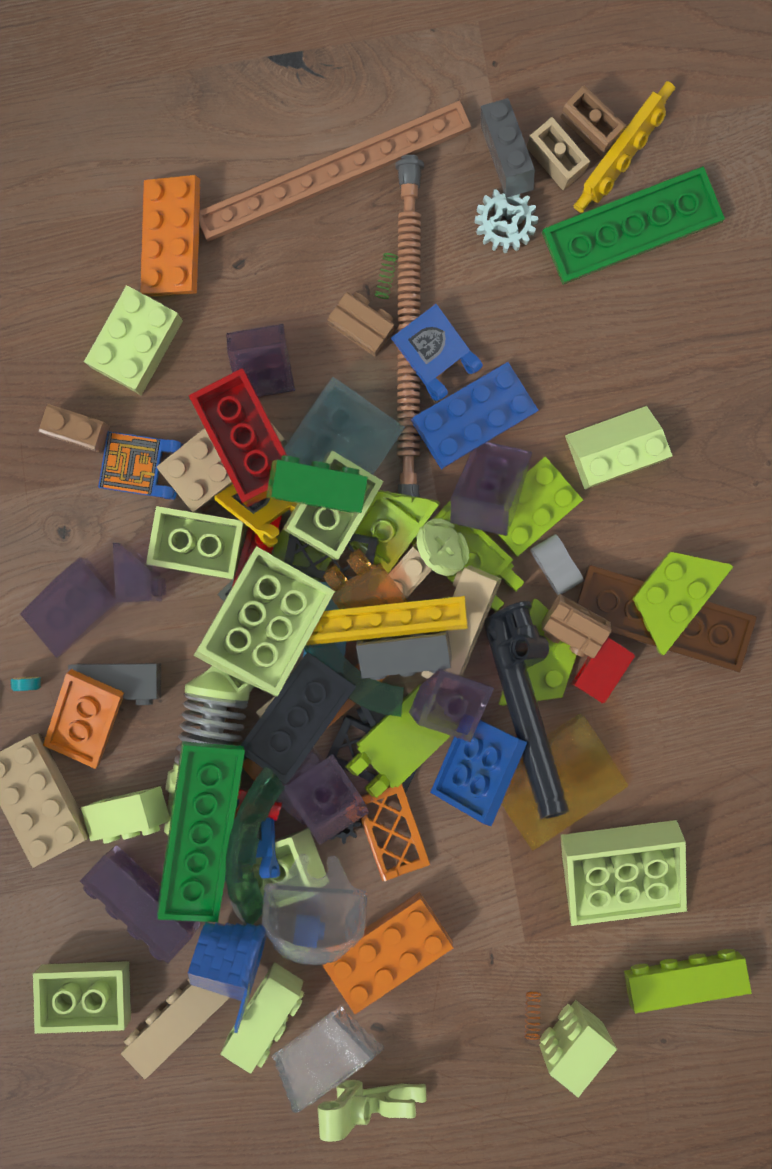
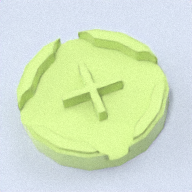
(442, 547)

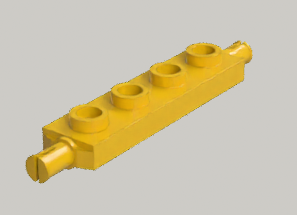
(629, 142)

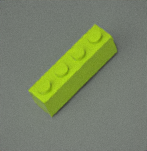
(687, 981)

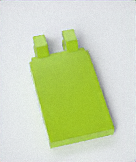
(484, 555)
(395, 748)

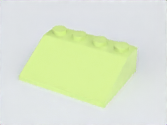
(264, 622)
(625, 872)

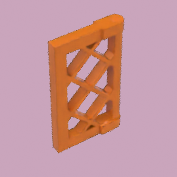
(415, 838)

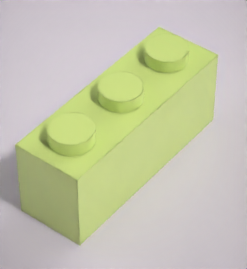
(126, 815)

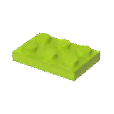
(542, 503)

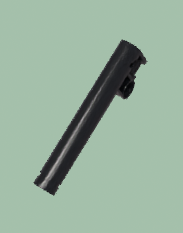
(515, 648)

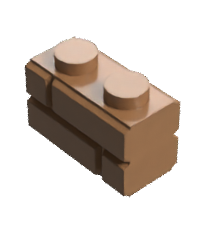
(592, 120)
(361, 323)
(74, 428)
(575, 627)

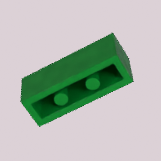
(317, 485)

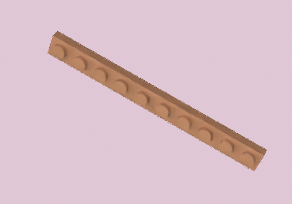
(333, 171)

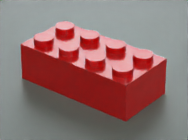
(240, 433)

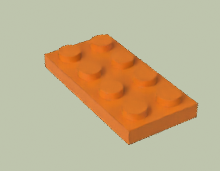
(170, 236)

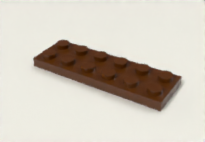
(712, 636)

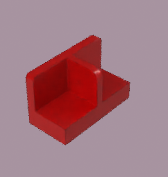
(601, 674)

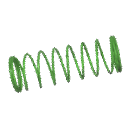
(380, 293)

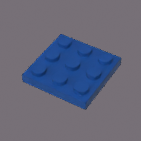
(479, 772)

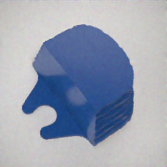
(228, 960)

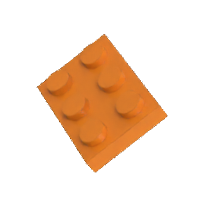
(83, 718)

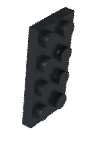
(297, 717)

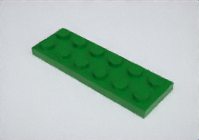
(633, 225)
(200, 831)

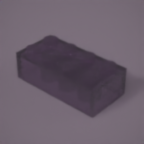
(134, 900)

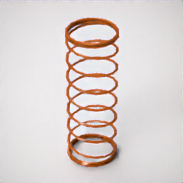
(529, 994)

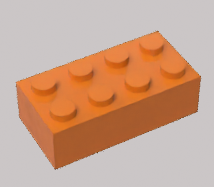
(390, 953)

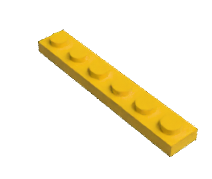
(390, 620)

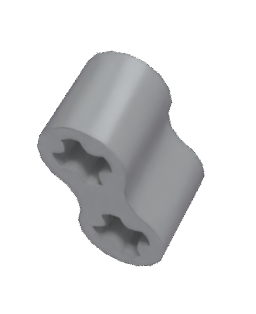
(557, 564)

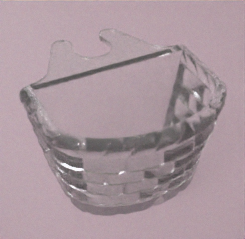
(314, 917)
(324, 1057)

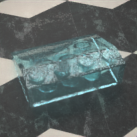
(345, 424)

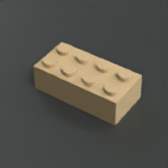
(198, 472)
(38, 801)

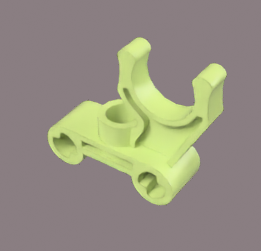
(357, 1104)

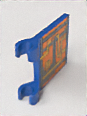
(132, 464)

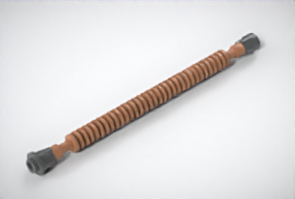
(409, 251)

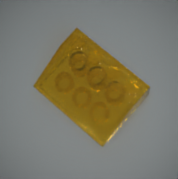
(585, 775)

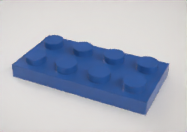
(474, 415)

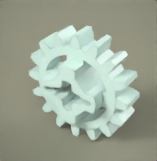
(495, 225)

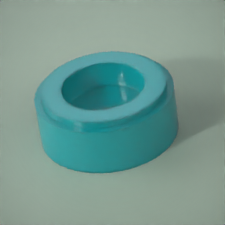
(26, 683)

